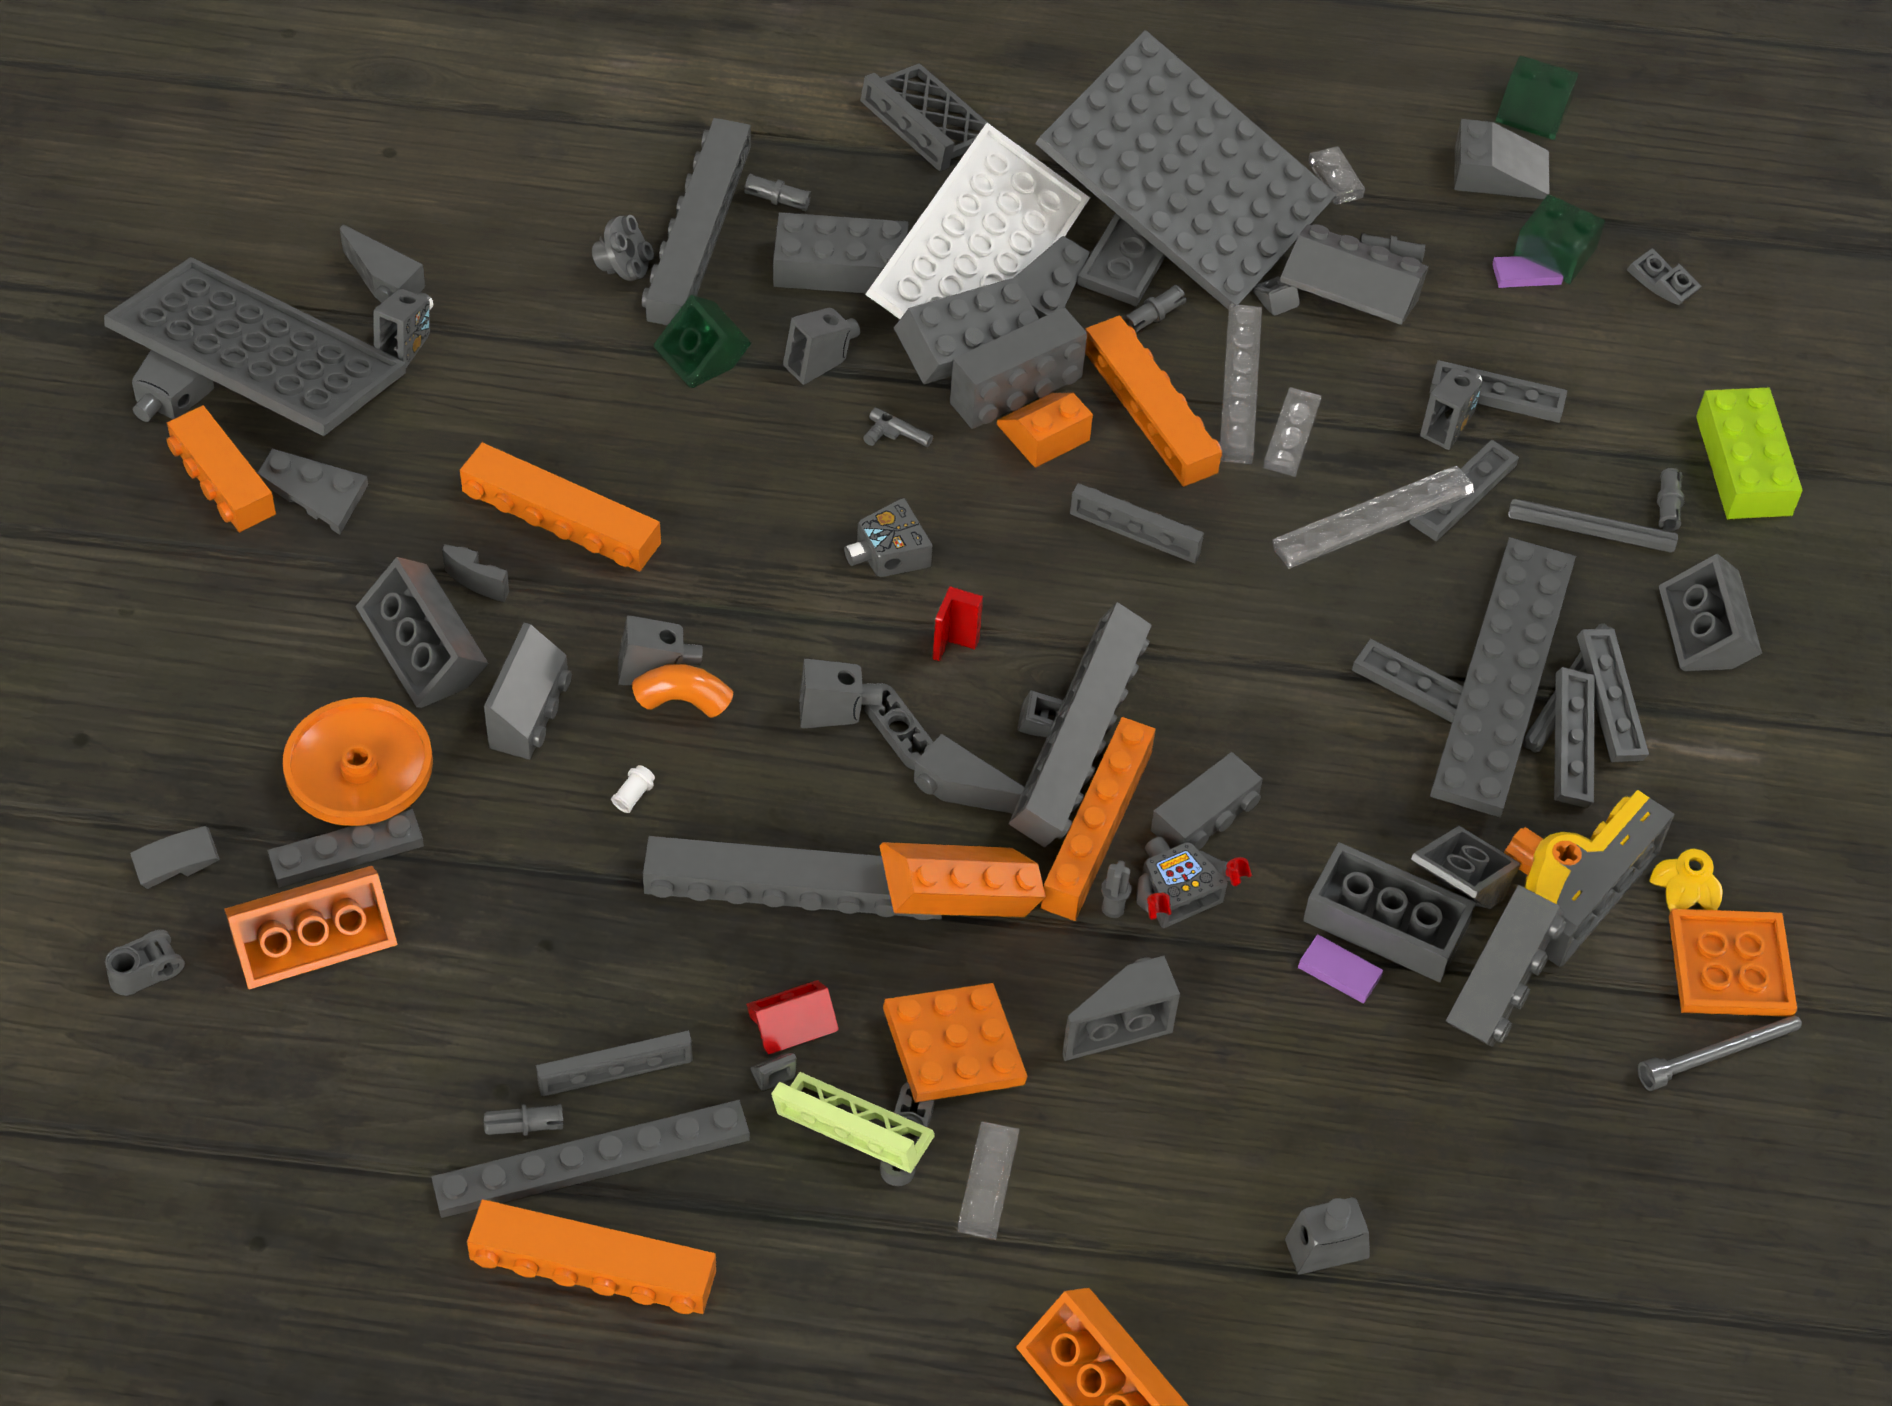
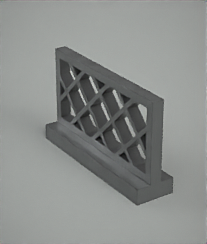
(914, 124)

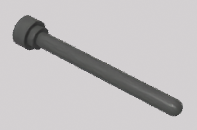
(1657, 1072)

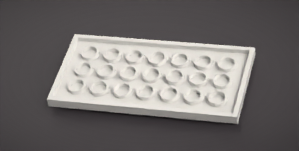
(980, 226)

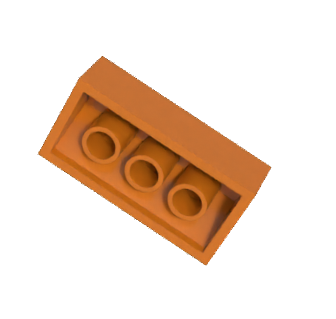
(961, 880)
(311, 927)
(1092, 1358)

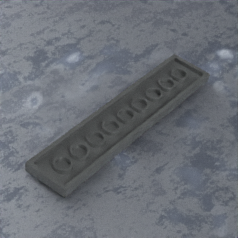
(1503, 678)

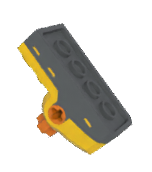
(1591, 874)

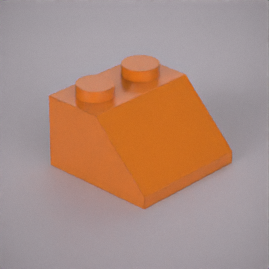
(1048, 427)

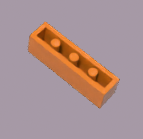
(220, 469)

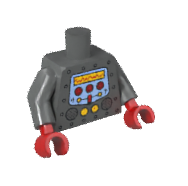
(1184, 881)

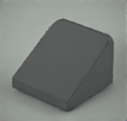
(1277, 296)
(775, 1070)

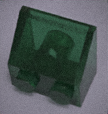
(1537, 97)
(701, 342)

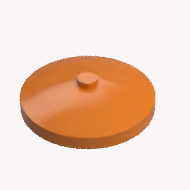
(357, 761)

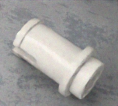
(638, 782)

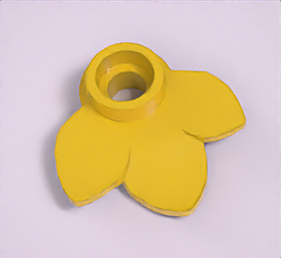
(1685, 885)

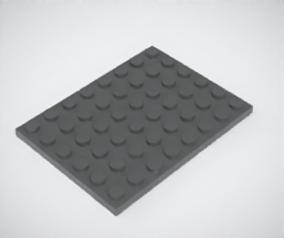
(1186, 169)

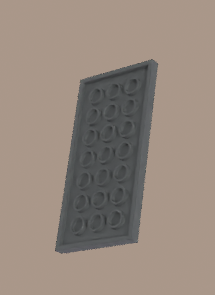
(256, 345)

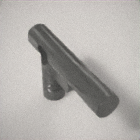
(892, 428)

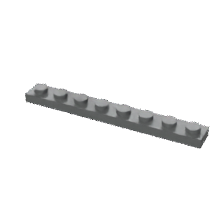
(590, 1158)

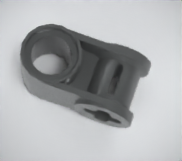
(144, 963)

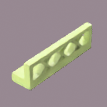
(853, 1128)

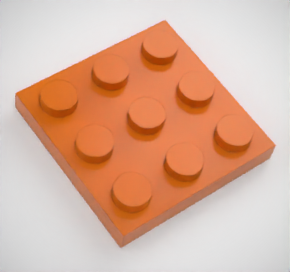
(1732, 962)
(954, 1042)

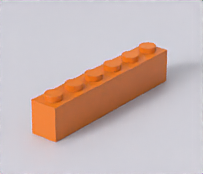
(1153, 401)
(560, 507)
(1098, 819)
(592, 1257)

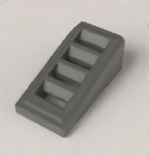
(1041, 704)

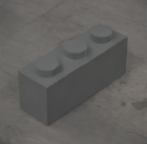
(1208, 803)

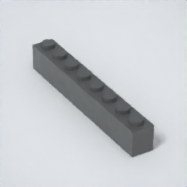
(697, 220)
(1080, 726)
(768, 876)

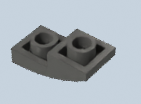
(1658, 276)
(485, 580)
(173, 855)

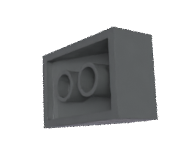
(1499, 162)
(1469, 866)
(1124, 1011)

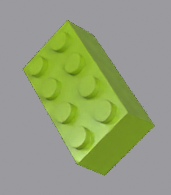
(1748, 453)

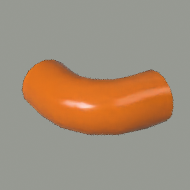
(684, 684)

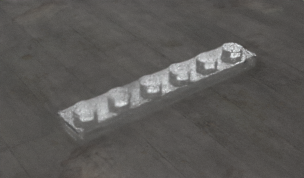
(1240, 383)
(1372, 516)

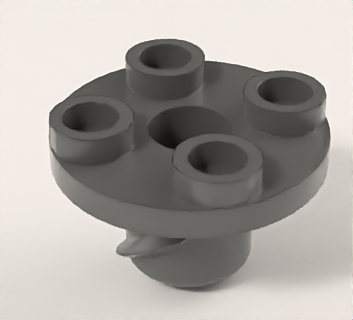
(623, 249)

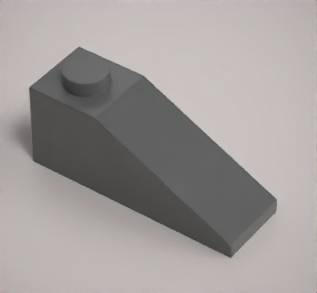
(381, 266)
(964, 778)

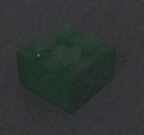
(1559, 237)

